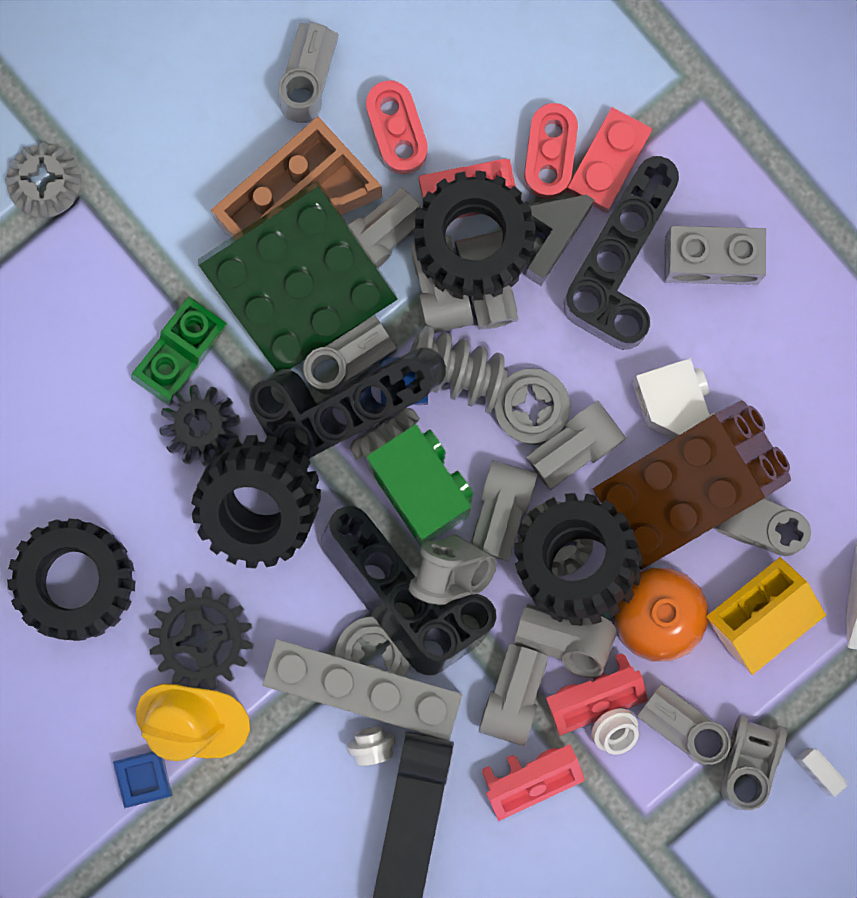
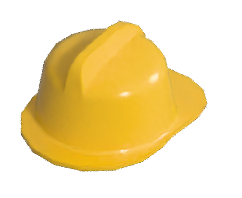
(191, 722)

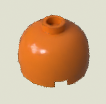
(663, 617)

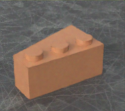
(306, 158)

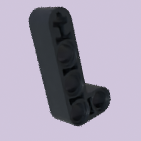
(626, 246)
(354, 400)
(381, 594)
(413, 817)

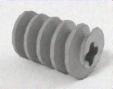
(465, 370)

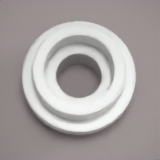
(616, 731)
(371, 746)

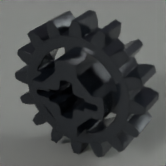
(195, 617)

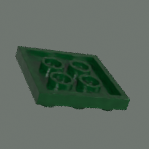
(297, 278)

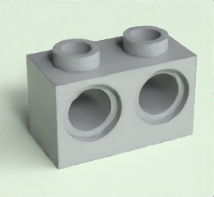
(715, 255)

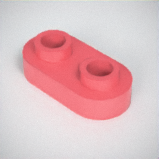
(396, 129)
(551, 152)

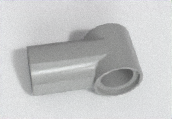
(308, 70)
(386, 226)
(439, 307)
(490, 311)
(353, 352)
(583, 440)
(505, 500)
(581, 648)
(511, 705)
(681, 723)

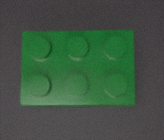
(419, 485)

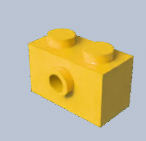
(766, 615)

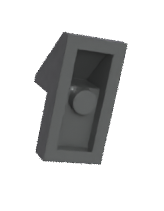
(560, 223)

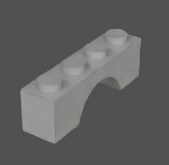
(362, 690)

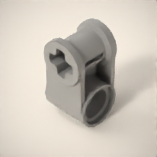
(758, 524)
(452, 570)
(752, 760)

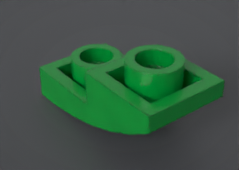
(179, 350)

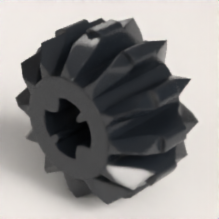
(194, 408)

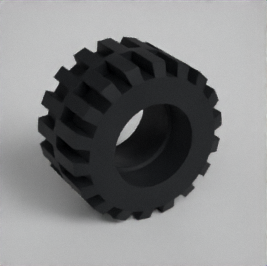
(474, 196)
(570, 522)
(243, 532)
(31, 572)

